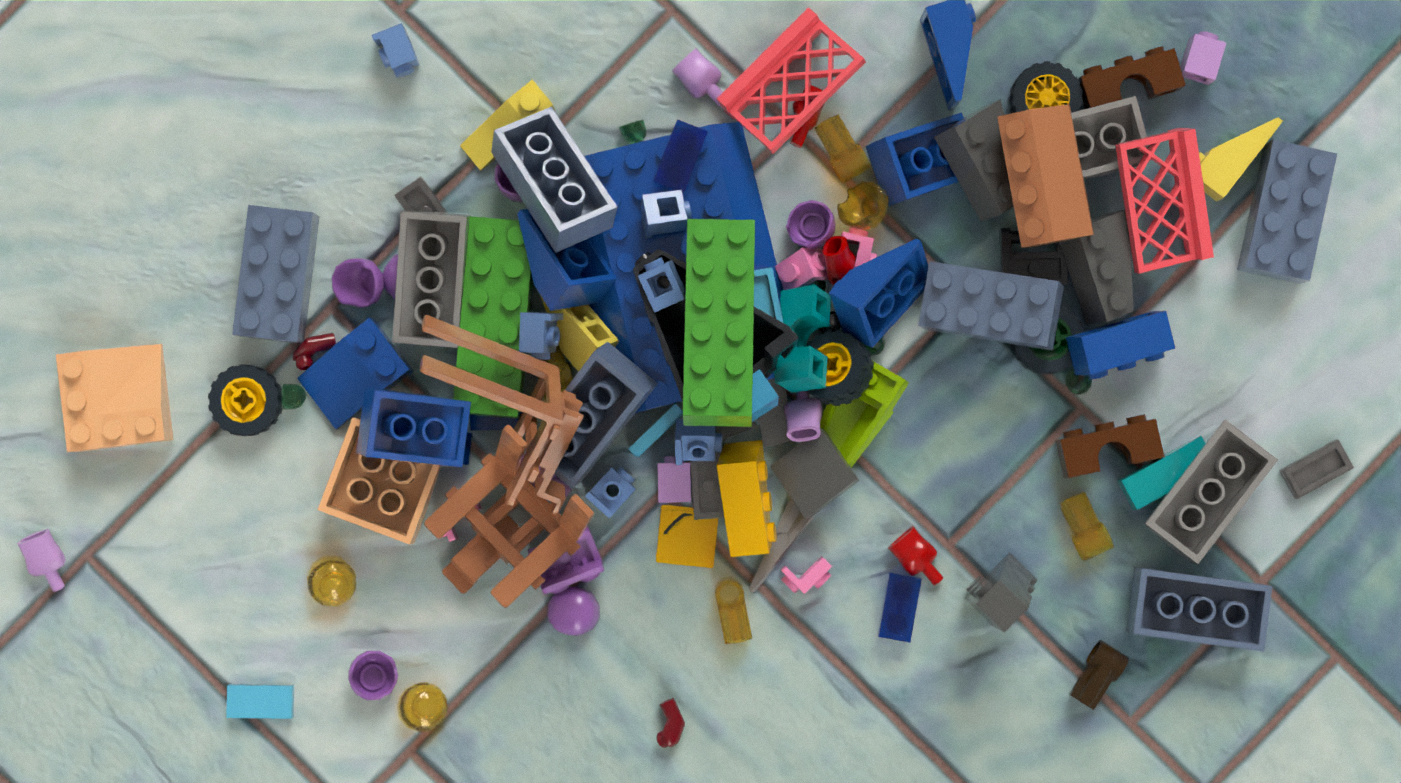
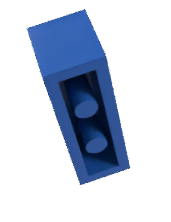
(1121, 344)

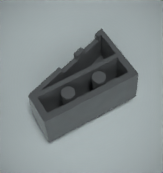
(978, 160)
(1102, 269)
(1002, 593)

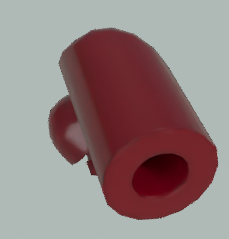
(311, 345)
(674, 725)

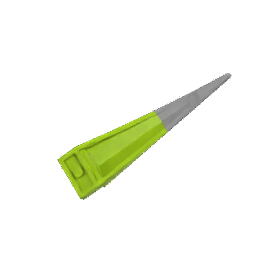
(851, 430)

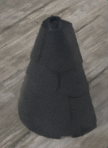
(770, 335)

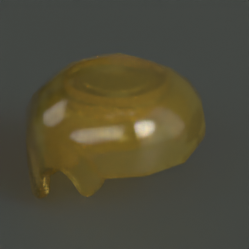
(864, 206)
(331, 581)
(422, 707)

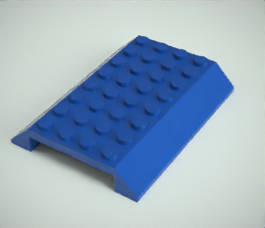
(719, 188)

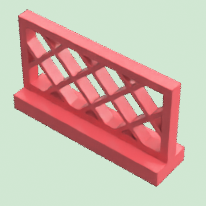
(772, 62)
(1190, 199)

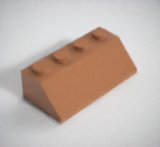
(1045, 175)

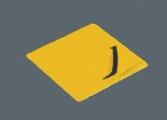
(685, 539)

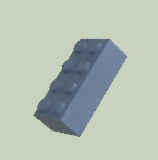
(553, 179)
(1287, 211)
(275, 274)
(991, 305)
(610, 396)
(1199, 609)

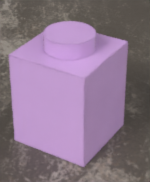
(1202, 57)
(674, 481)

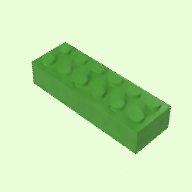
(494, 294)
(719, 323)

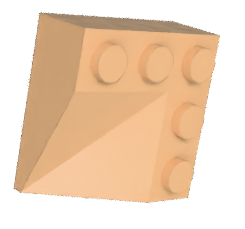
(114, 397)
(378, 492)

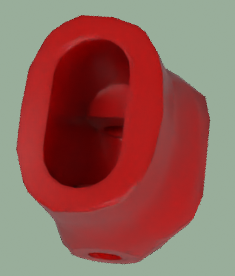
(798, 106)
(837, 258)
(916, 555)

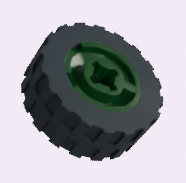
(1056, 360)

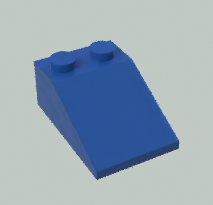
(948, 37)
(912, 161)
(566, 277)
(880, 292)
(356, 362)
(413, 427)

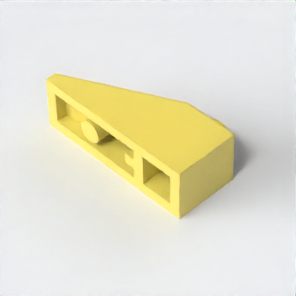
(520, 105)
(1228, 161)
(581, 333)

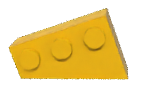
(746, 498)

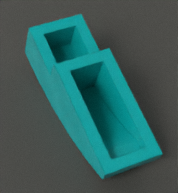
(1159, 475)

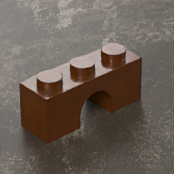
(1157, 72)
(1137, 439)

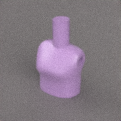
(699, 76)
(803, 418)
(43, 557)

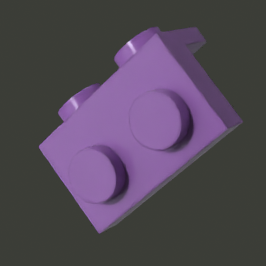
(581, 566)

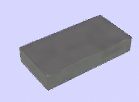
(1316, 469)

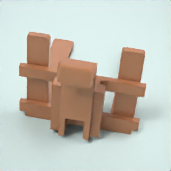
(558, 413)
(497, 532)

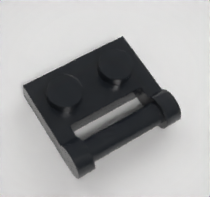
(1031, 264)

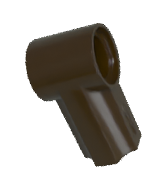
(1103, 667)

